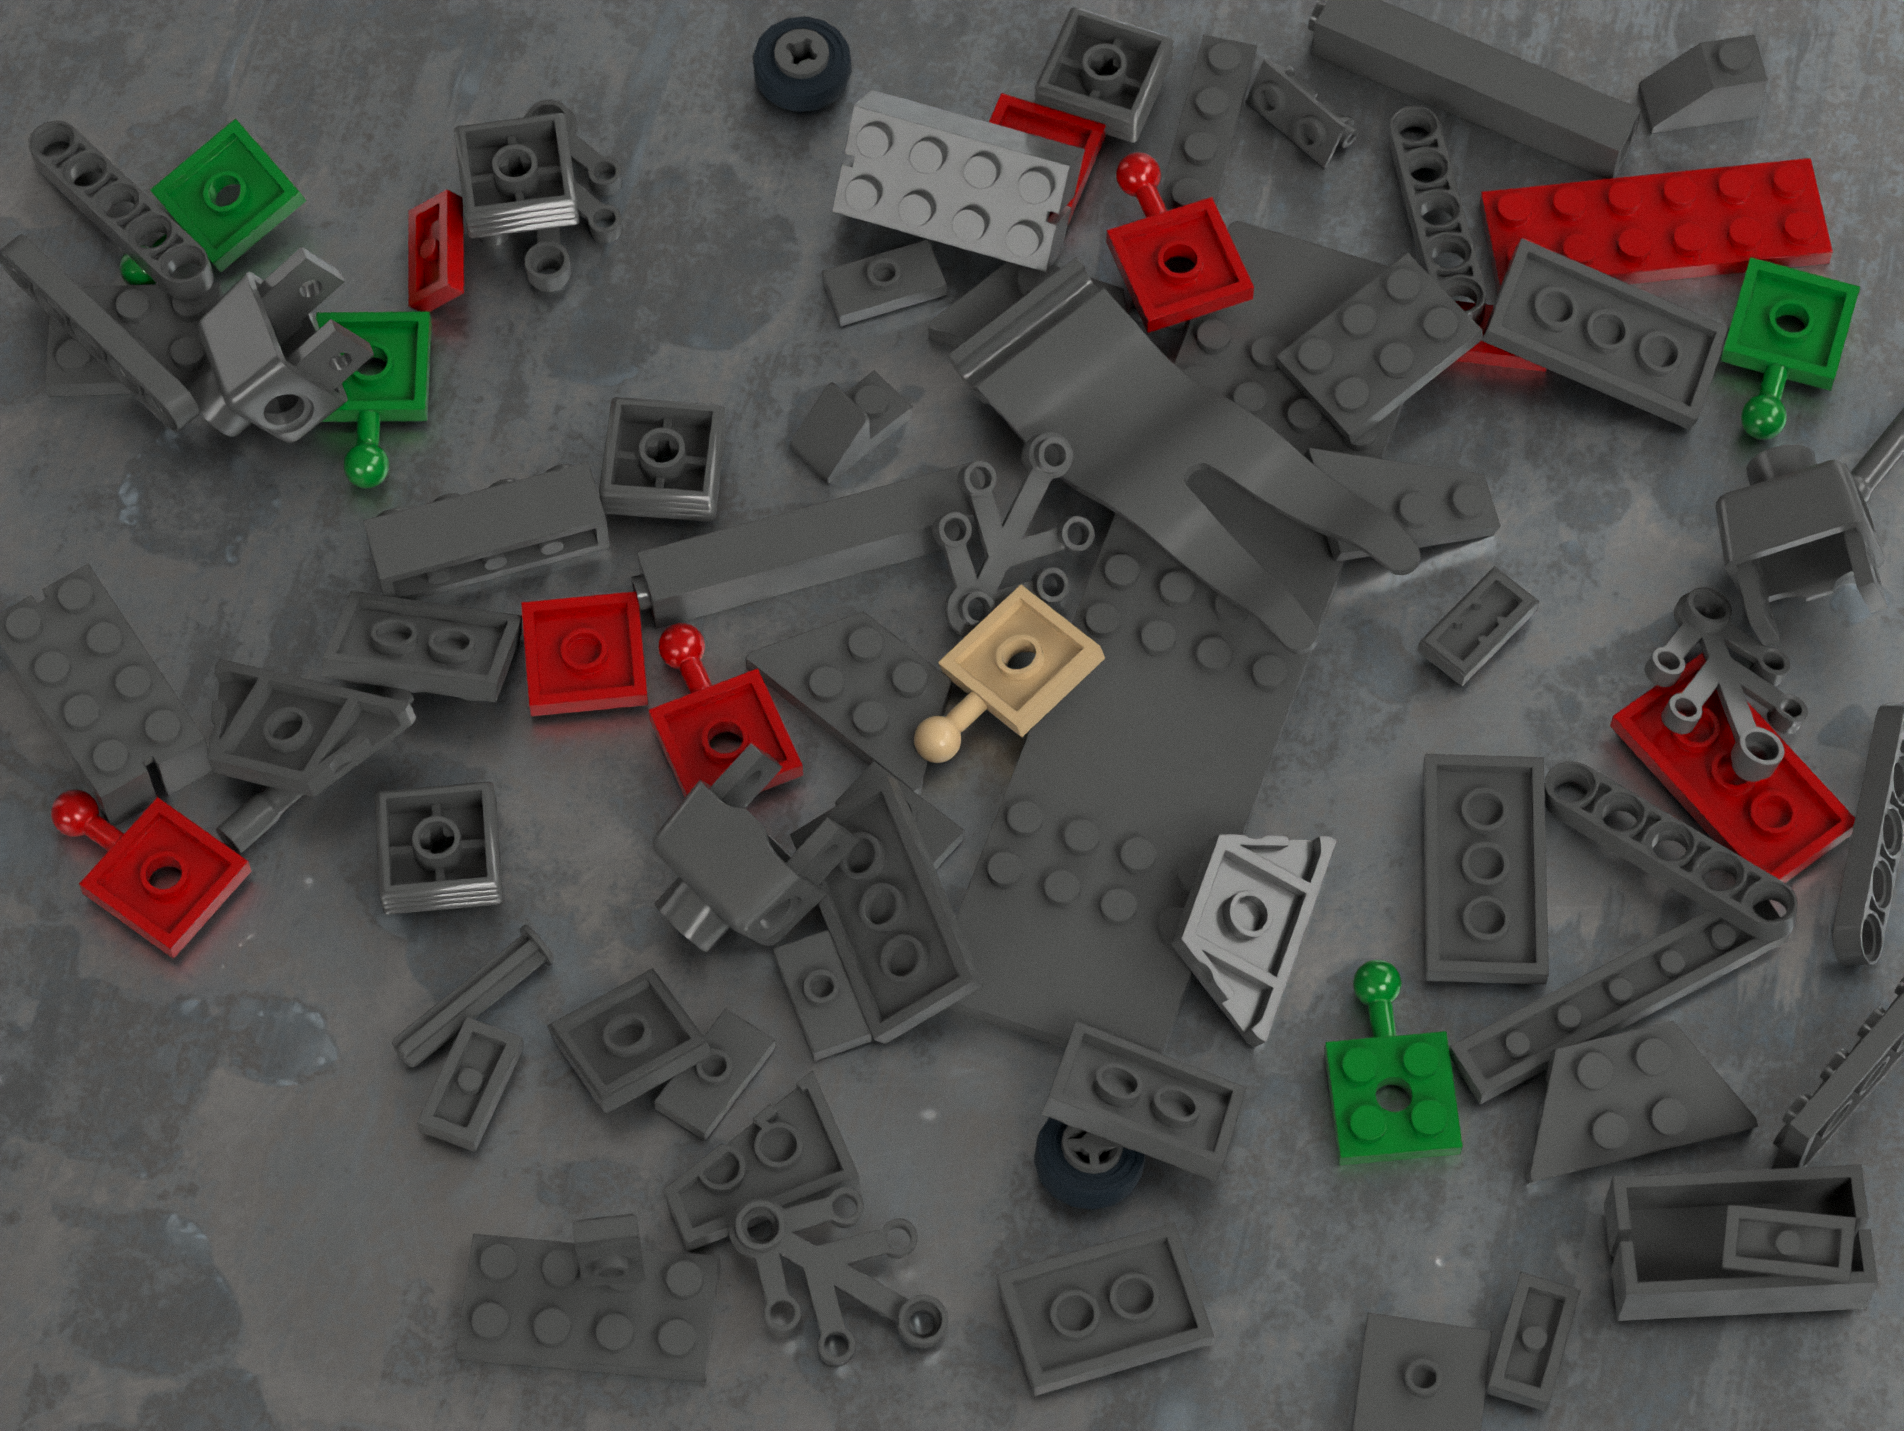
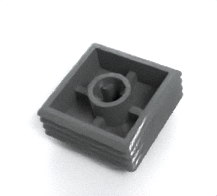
(1100, 46)
(507, 204)
(637, 437)
(406, 834)

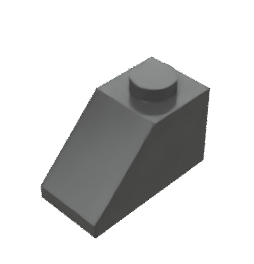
(1706, 86)

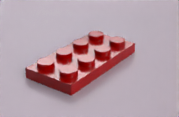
(1770, 822)

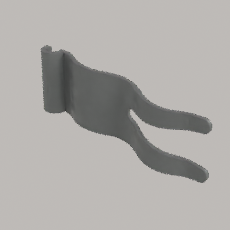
(1140, 428)

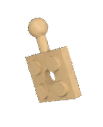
(1011, 695)

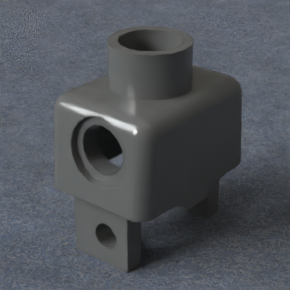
(272, 356)
(1797, 535)
(733, 868)

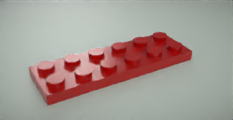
(1667, 221)

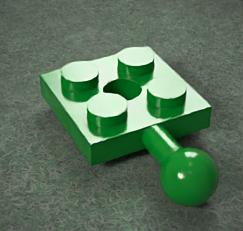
(228, 230)
(1800, 356)
(391, 395)
(1410, 1061)

